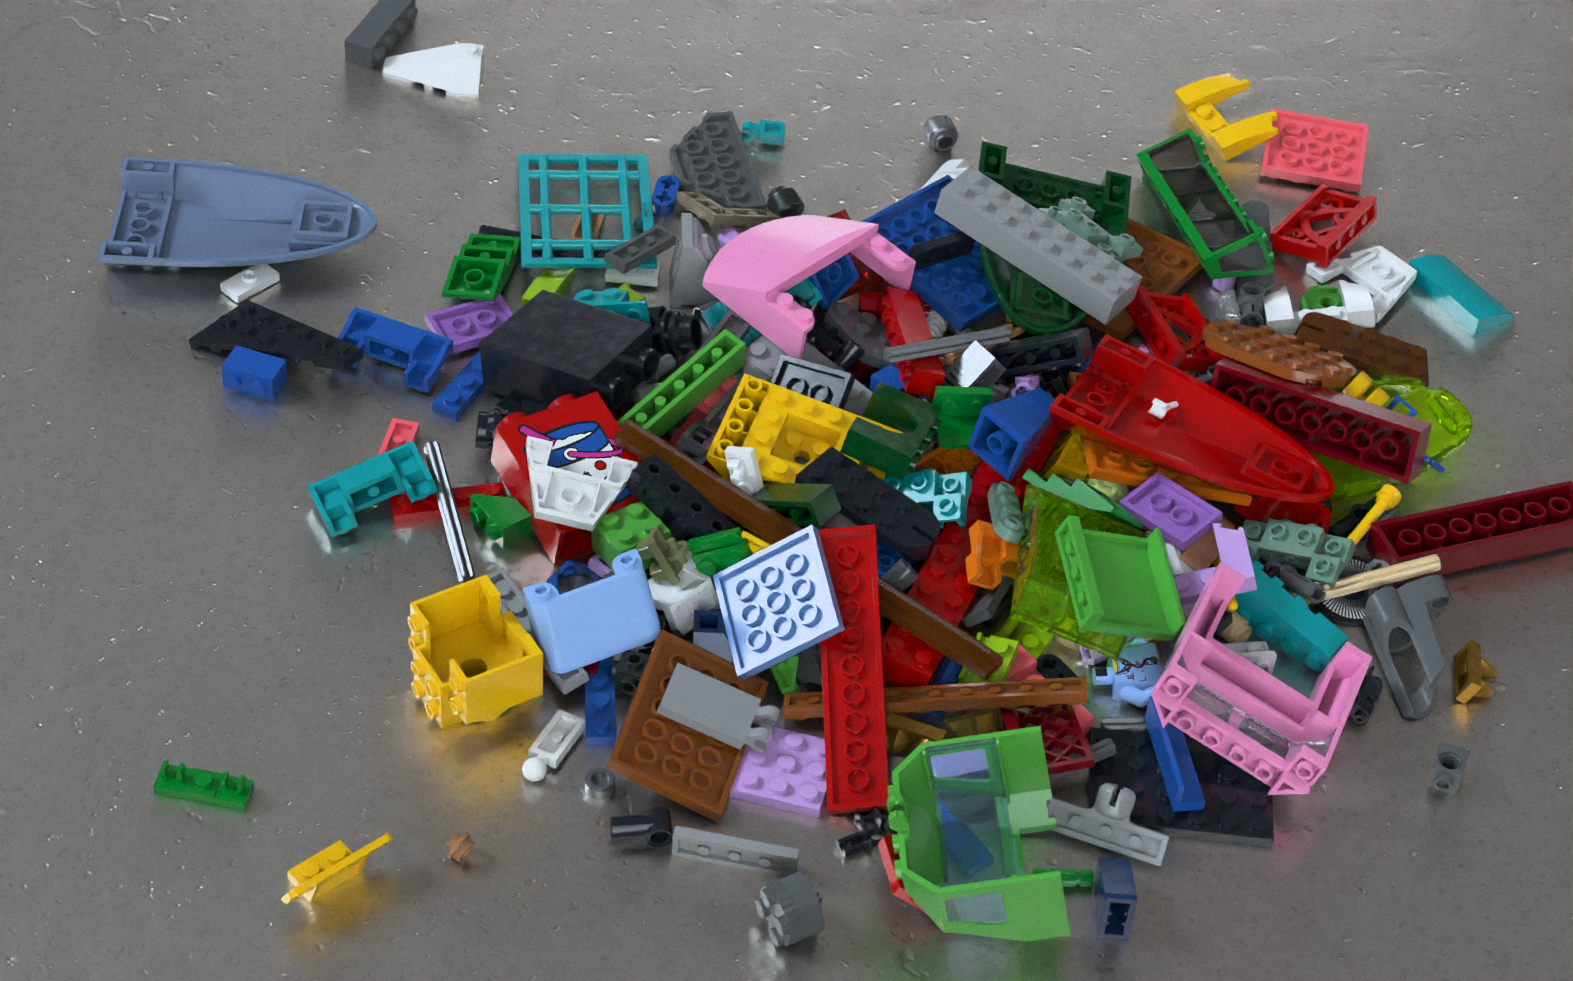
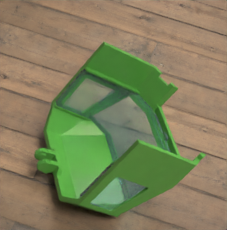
(960, 832)

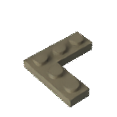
(719, 216)

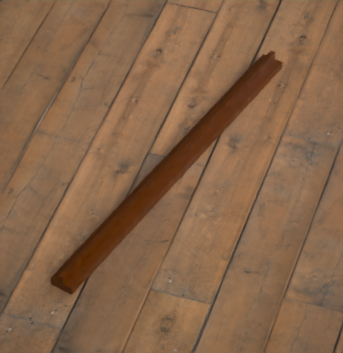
(774, 527)

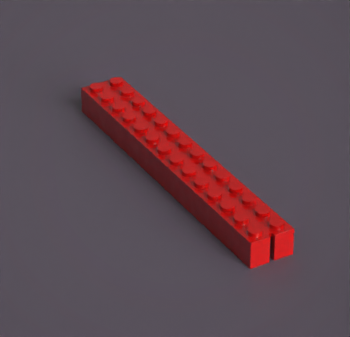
(943, 578)

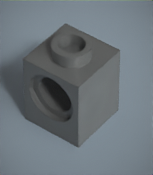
(1448, 768)

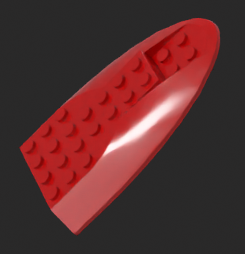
(1201, 438)

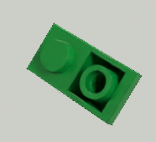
(500, 518)

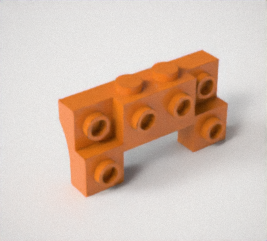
(989, 556)

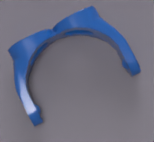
(571, 568)

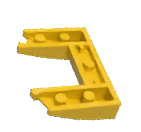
(1228, 140)

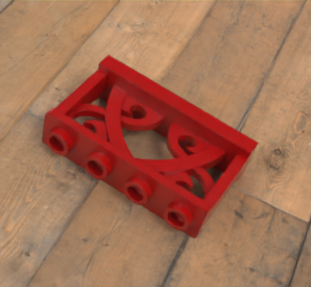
(1324, 246)
(1152, 317)

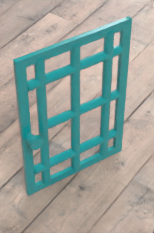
(585, 208)

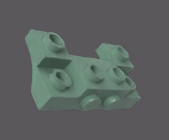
(1078, 218)
(1300, 547)

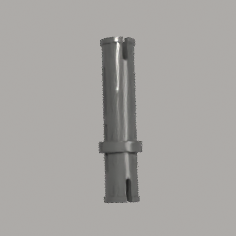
(1298, 583)

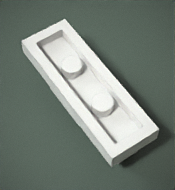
(744, 469)

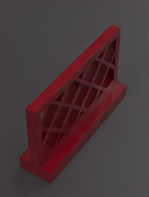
(1015, 719)

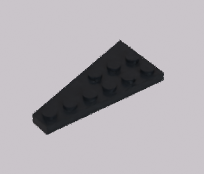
(276, 335)

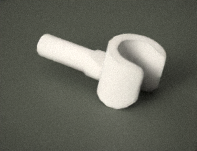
(1160, 408)

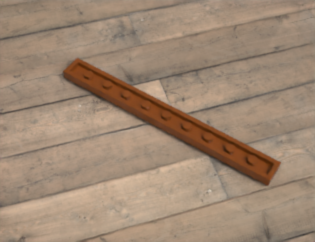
(956, 697)

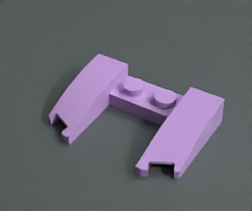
(1232, 552)

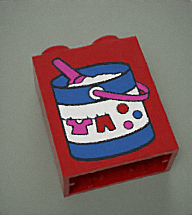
(582, 444)

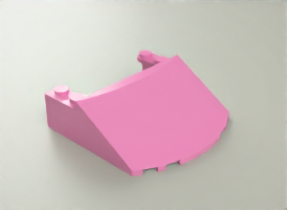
(778, 254)

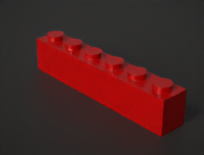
(907, 324)

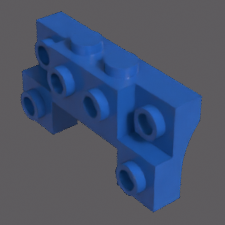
(399, 344)

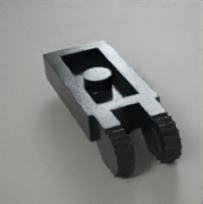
(697, 439)

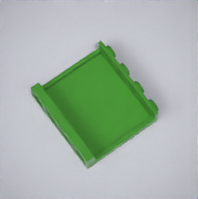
(1120, 582)

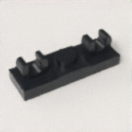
(1057, 380)

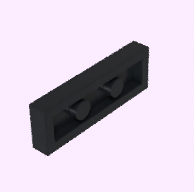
(941, 249)

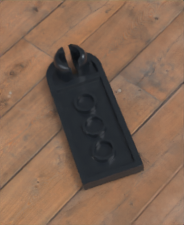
(871, 501)

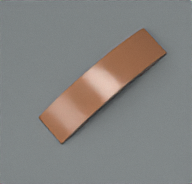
(1204, 551)

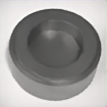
(599, 783)

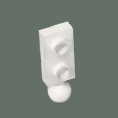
(552, 744)

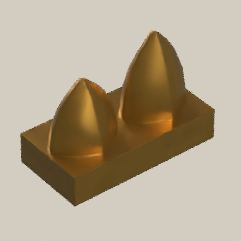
(1468, 673)
(903, 730)

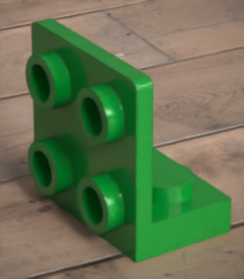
(959, 413)

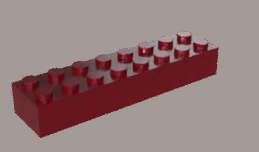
(1330, 420)
(1479, 530)

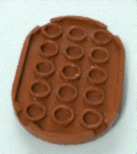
(1278, 353)

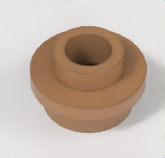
(460, 847)

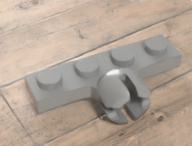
(1110, 825)

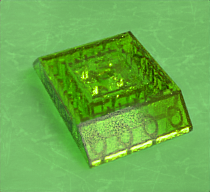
(1040, 582)

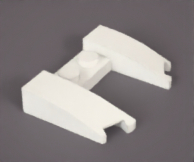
(1356, 308)

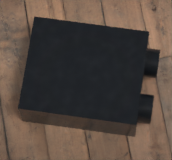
(567, 348)

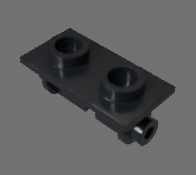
(1366, 697)

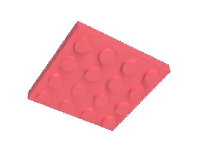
(1316, 151)

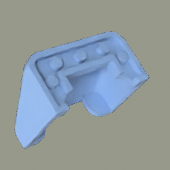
(595, 618)

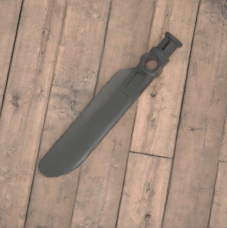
(1252, 288)

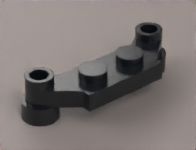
(843, 354)

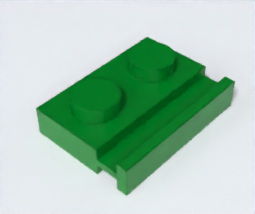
(718, 551)

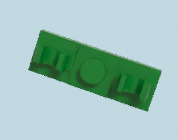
(203, 786)

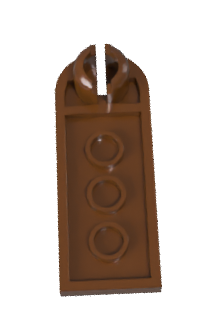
(1364, 347)

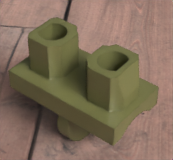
(667, 552)

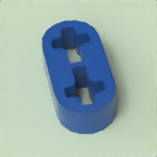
(662, 194)

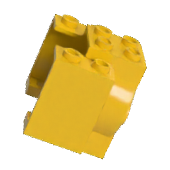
(469, 656)

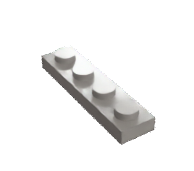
(734, 851)

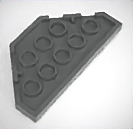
(717, 163)
(862, 329)

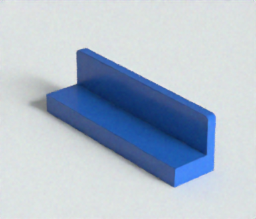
(1174, 763)

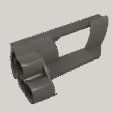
(1404, 618)

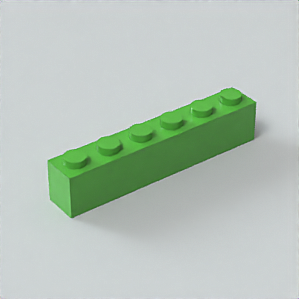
(689, 384)

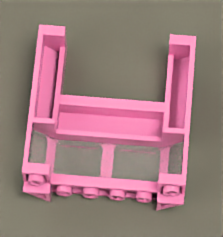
(1245, 709)

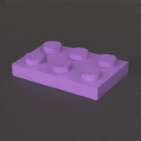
(468, 322)
(1171, 508)

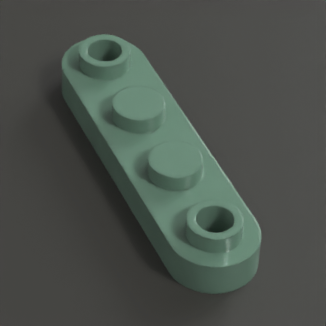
(1005, 512)

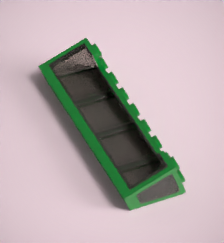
(1204, 209)

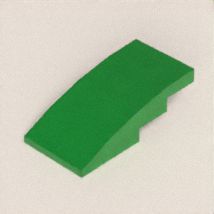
(482, 267)
(1084, 495)

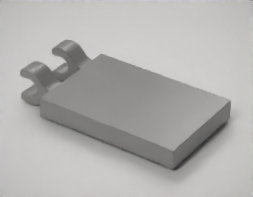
(717, 709)

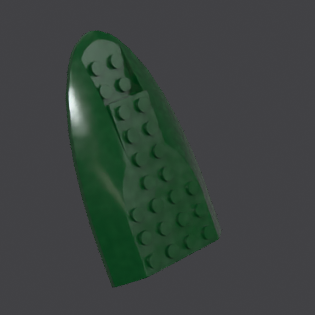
(1019, 294)

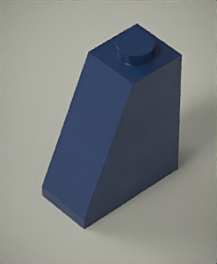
(1114, 898)

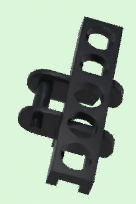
(864, 833)

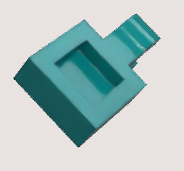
(767, 131)

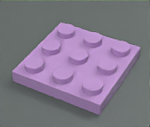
(784, 775)

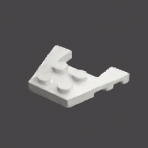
(1378, 268)
(571, 496)

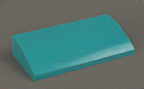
(1458, 294)

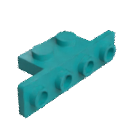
(615, 301)

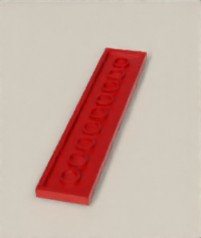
(854, 676)

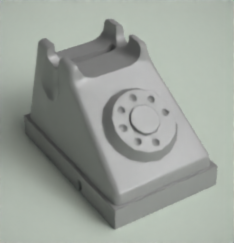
(689, 263)

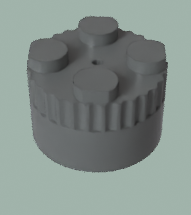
(791, 909)

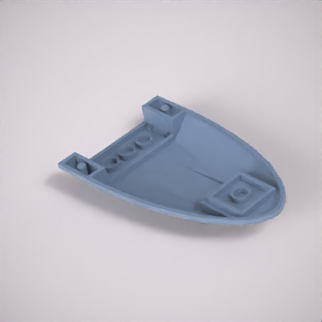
(227, 216)

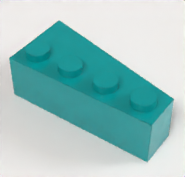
(1289, 622)

